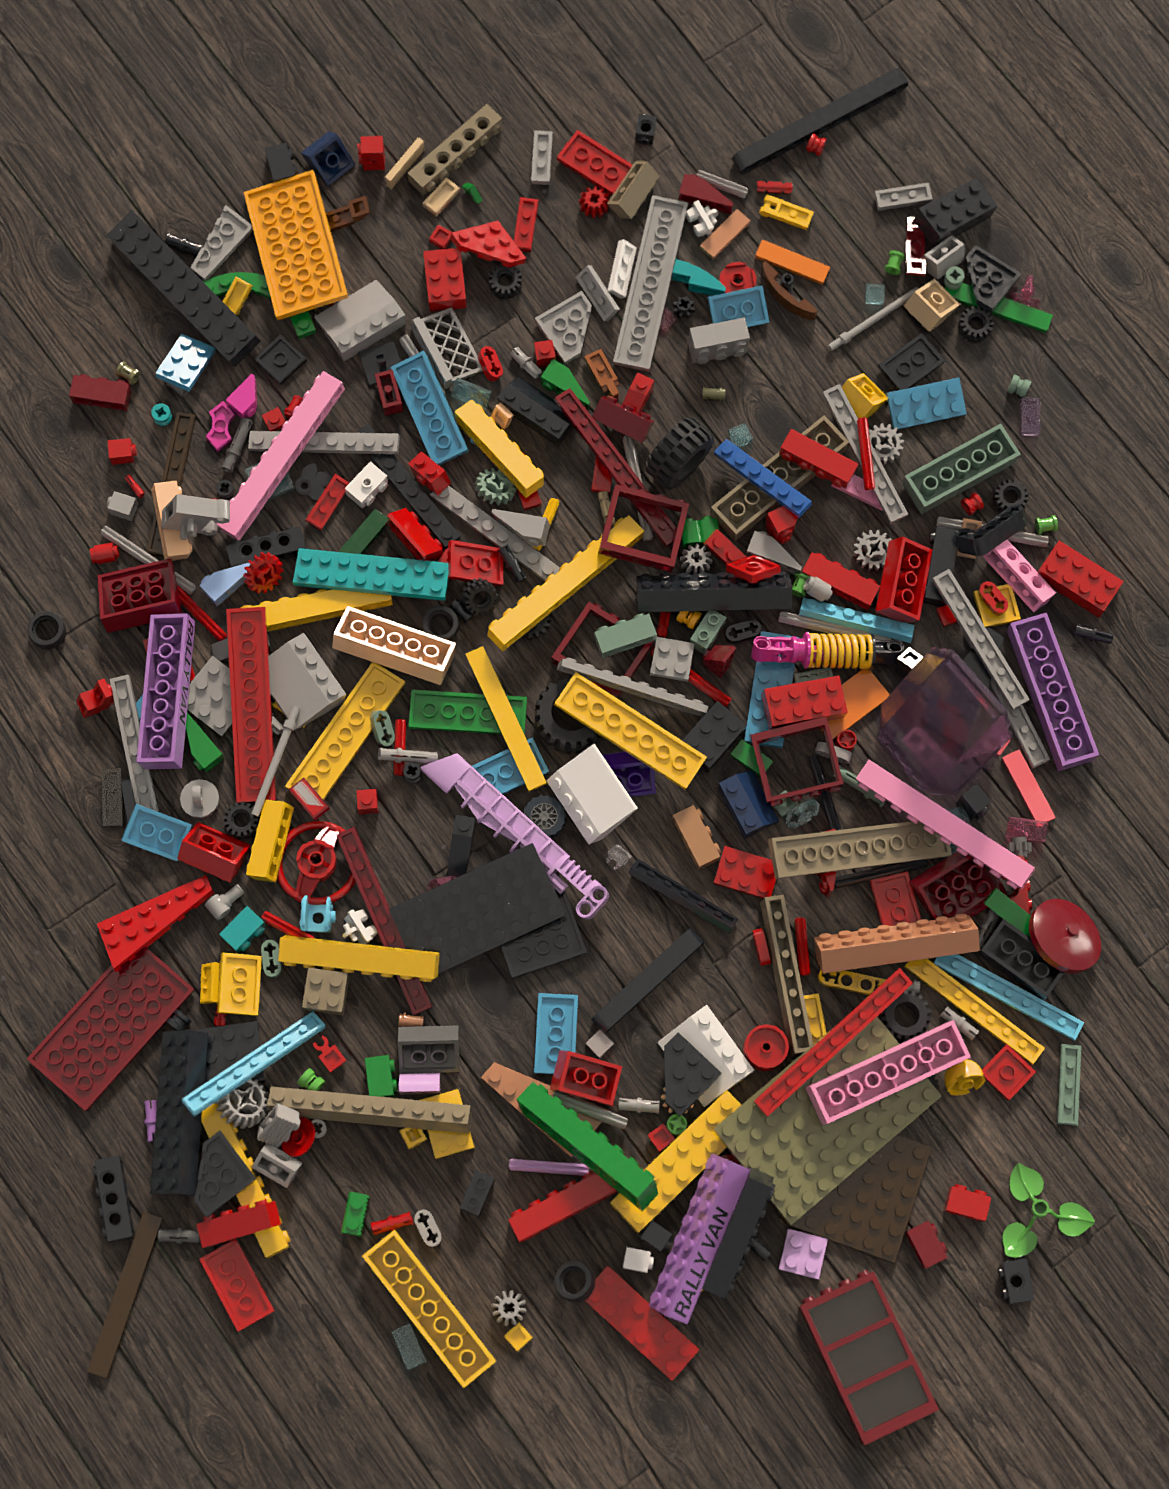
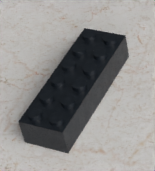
(737, 1236)

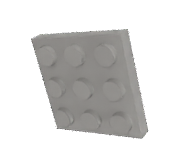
(211, 696)

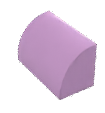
(419, 1083)

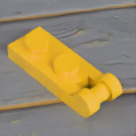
(786, 212)

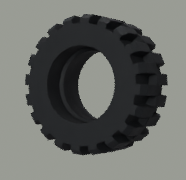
(679, 453)
(551, 732)

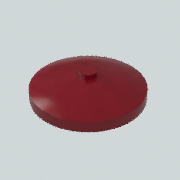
(1065, 936)

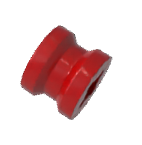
(816, 144)
(972, 504)

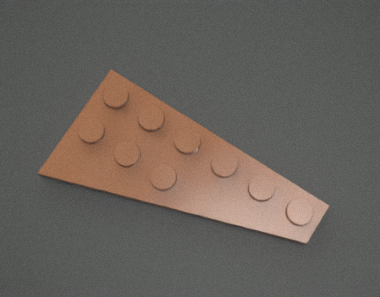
(512, 1084)

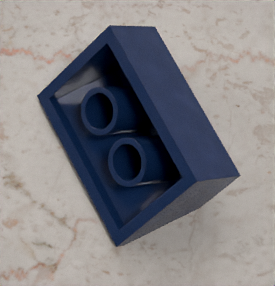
(747, 803)

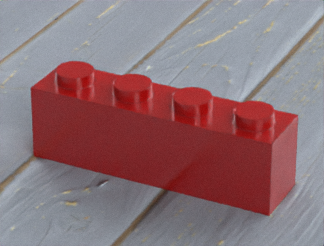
(818, 459)
(844, 583)
(238, 1224)

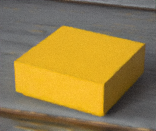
(518, 1337)

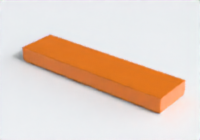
(792, 262)

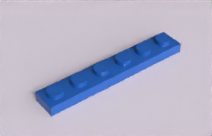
(763, 478)

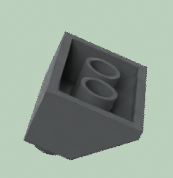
(428, 1049)

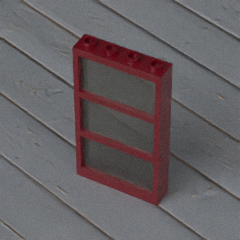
(868, 1357)

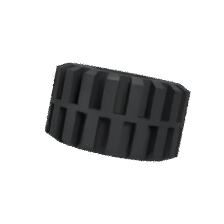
(921, 1013)

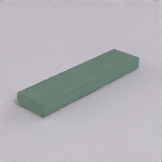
(1069, 1085)

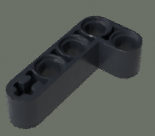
(992, 533)

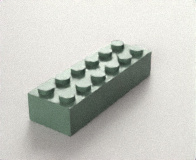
(961, 469)

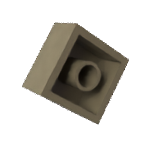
(325, 991)

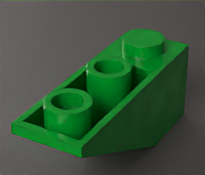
(559, 379)

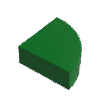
(470, 188)

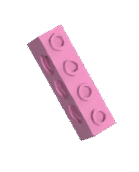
(1020, 575)

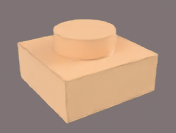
(502, 415)

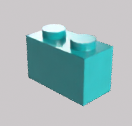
(243, 930)

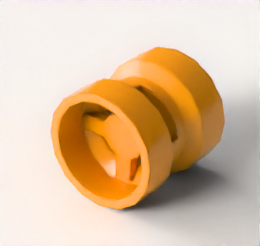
(690, 618)

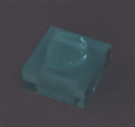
(740, 435)

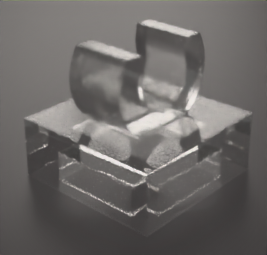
(619, 855)

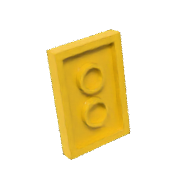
(239, 984)
(445, 1142)

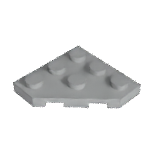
(566, 326)

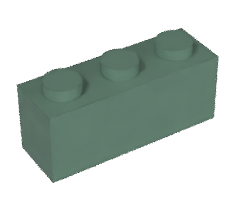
(625, 635)

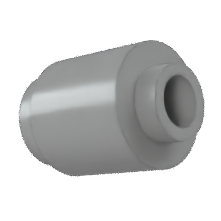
(817, 588)

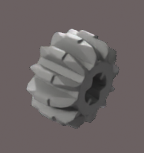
(688, 559)
(509, 1315)

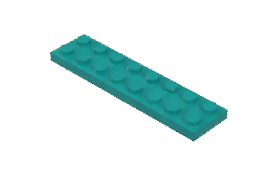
(371, 574)

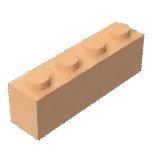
(172, 544)

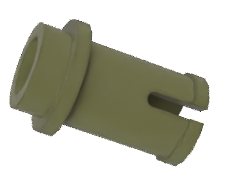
(714, 393)

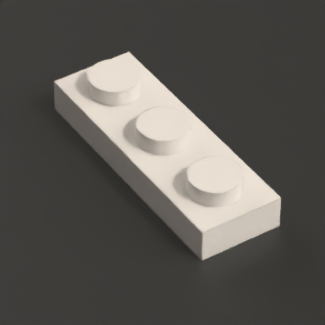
(622, 269)

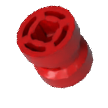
(848, 738)

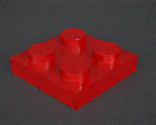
(753, 568)
(1007, 1072)

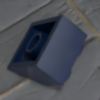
(328, 158)

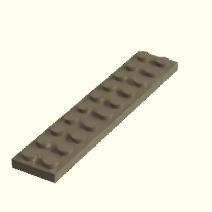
(854, 849)

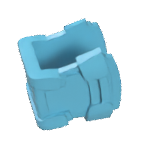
(309, 911)

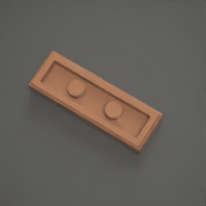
(725, 234)

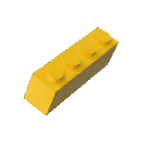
(269, 840)

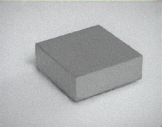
(599, 1043)

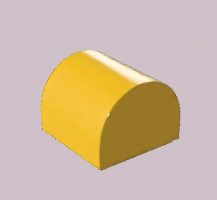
(412, 1137)

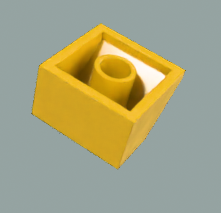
(863, 395)

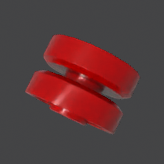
(754, 1051)

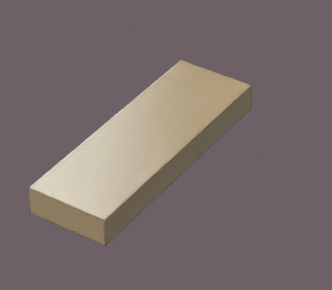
(404, 163)

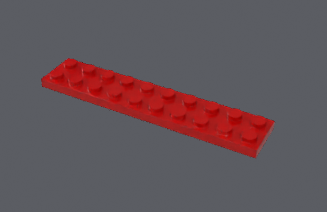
(250, 701)

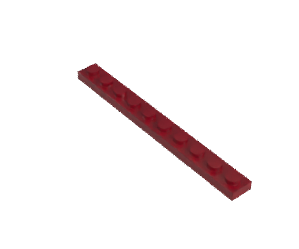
(614, 463)
(378, 909)

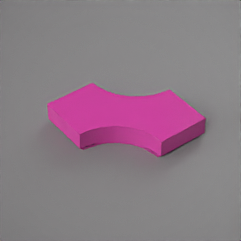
(219, 433)

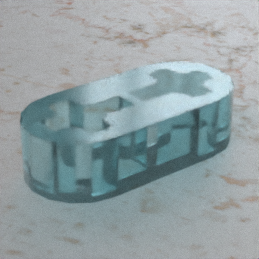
(805, 817)

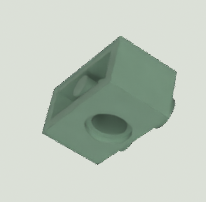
(708, 631)

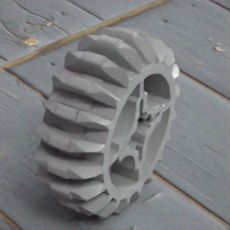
(253, 1103)

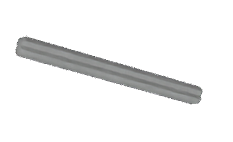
(633, 463)
(1021, 537)
(143, 556)
(822, 626)

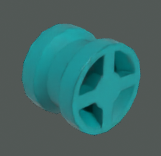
(162, 419)

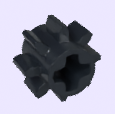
(683, 303)

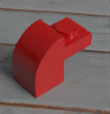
(95, 700)

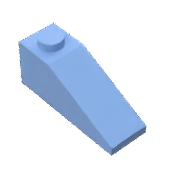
(223, 583)

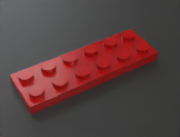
(641, 1324)

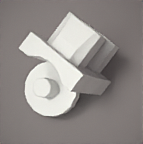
(705, 217)
(355, 928)

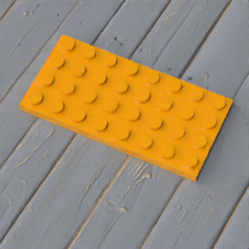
(295, 245)

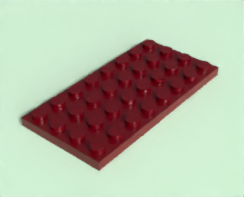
(110, 1027)

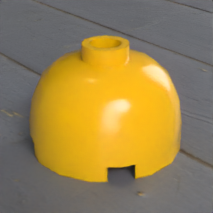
(963, 1077)

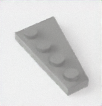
(226, 236)

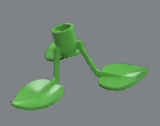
(1028, 1183)

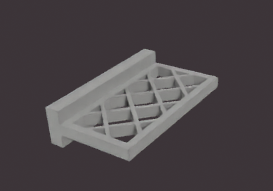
(435, 357)

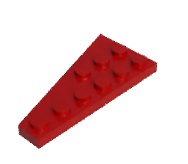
(145, 923)

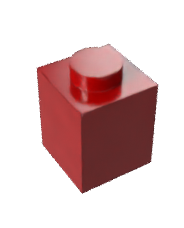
(544, 353)
(121, 451)
(367, 801)

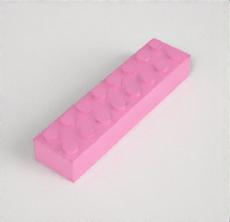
(887, 1072)

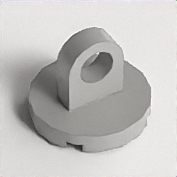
(199, 798)

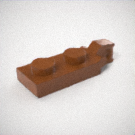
(602, 372)

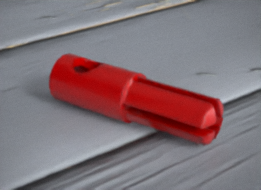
(136, 488)

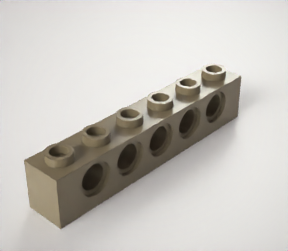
(444, 152)

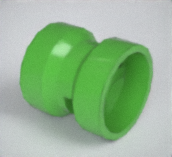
(310, 1081)

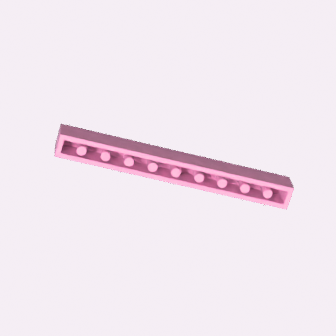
(282, 454)
(945, 824)

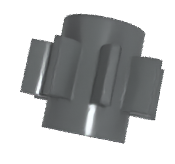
(1020, 846)

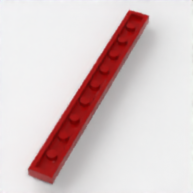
(832, 1042)

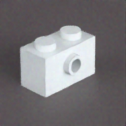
(367, 485)

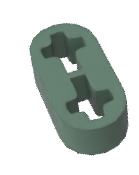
(386, 727)
(266, 958)

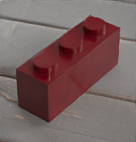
(100, 392)
(623, 418)

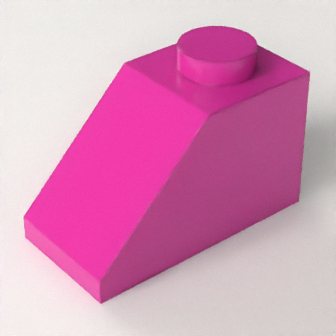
(244, 398)

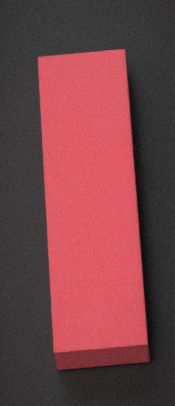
(1027, 787)

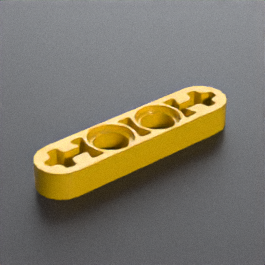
(856, 980)

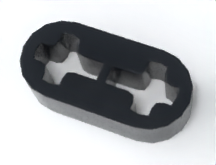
(741, 627)

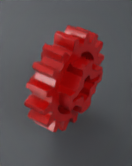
(263, 572)

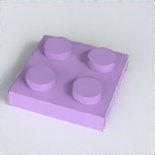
(803, 1254)

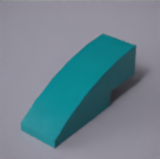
(697, 278)

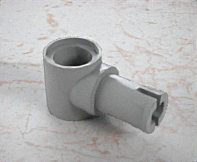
(220, 905)

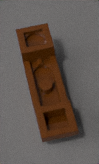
(348, 214)
(802, 309)

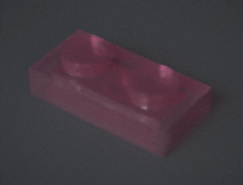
(1031, 829)

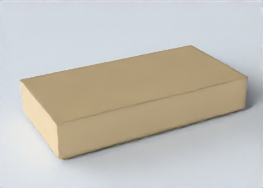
(441, 197)

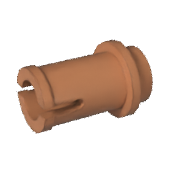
(410, 1020)

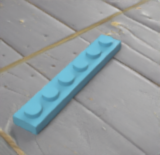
(857, 620)

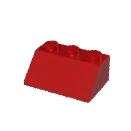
(414, 536)
(213, 852)

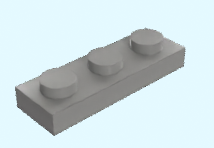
(541, 157)
(903, 196)
(597, 293)

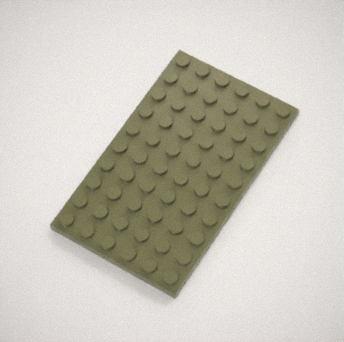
(816, 1157)

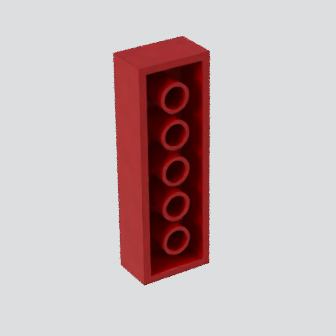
(559, 1206)

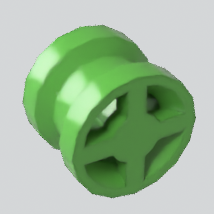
(677, 1122)

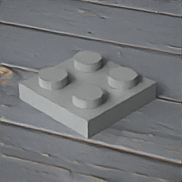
(672, 659)

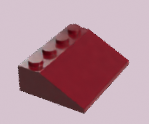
(136, 593)
(955, 887)

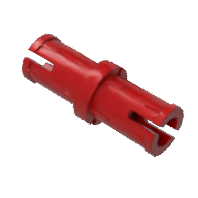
(392, 1223)

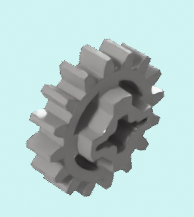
(886, 435)
(867, 545)

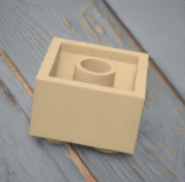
(931, 305)

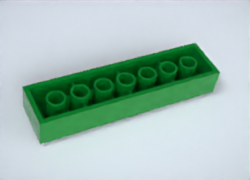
(588, 1146)

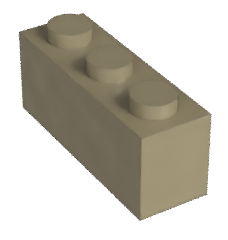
(633, 190)

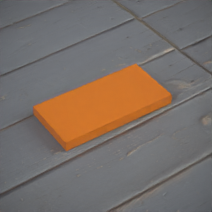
(862, 696)

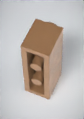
(696, 837)

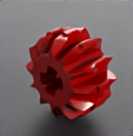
(589, 197)

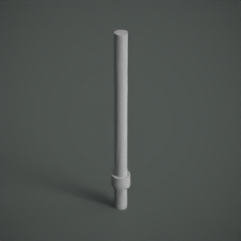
(845, 337)
(289, 725)

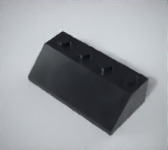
(535, 410)

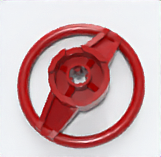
(312, 873)

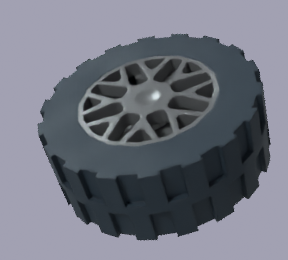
(546, 814)

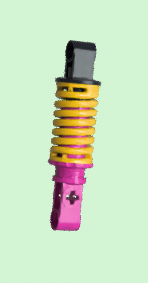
(829, 649)

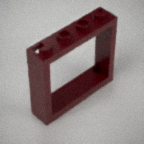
(638, 556)
(611, 619)
(791, 730)

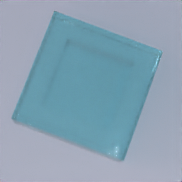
(874, 294)

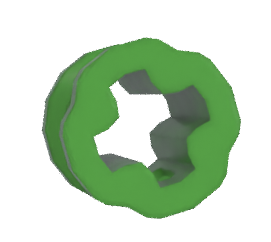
(894, 262)
(1046, 524)
(797, 588)

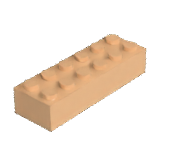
(393, 645)

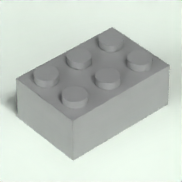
(718, 340)

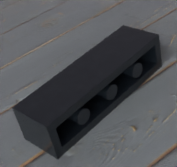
(942, 559)

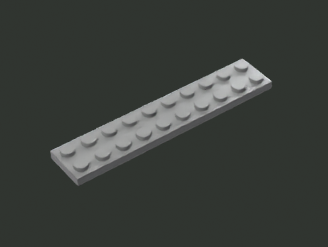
(650, 283)

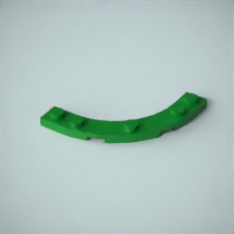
(221, 284)

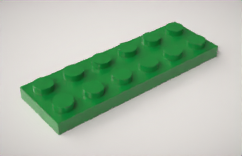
(459, 712)

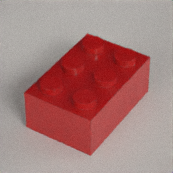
(444, 279)
(586, 1077)

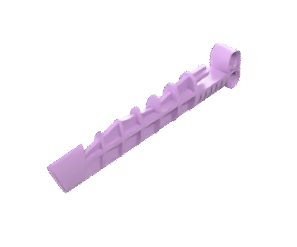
(506, 819)

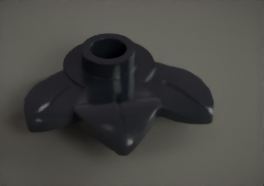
(316, 482)

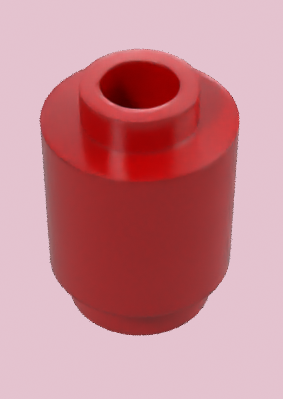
(104, 553)

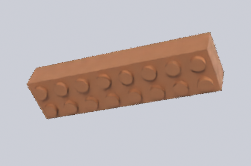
(896, 943)

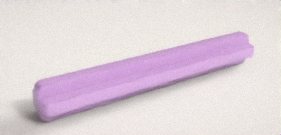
(548, 1167)

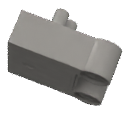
(195, 515)

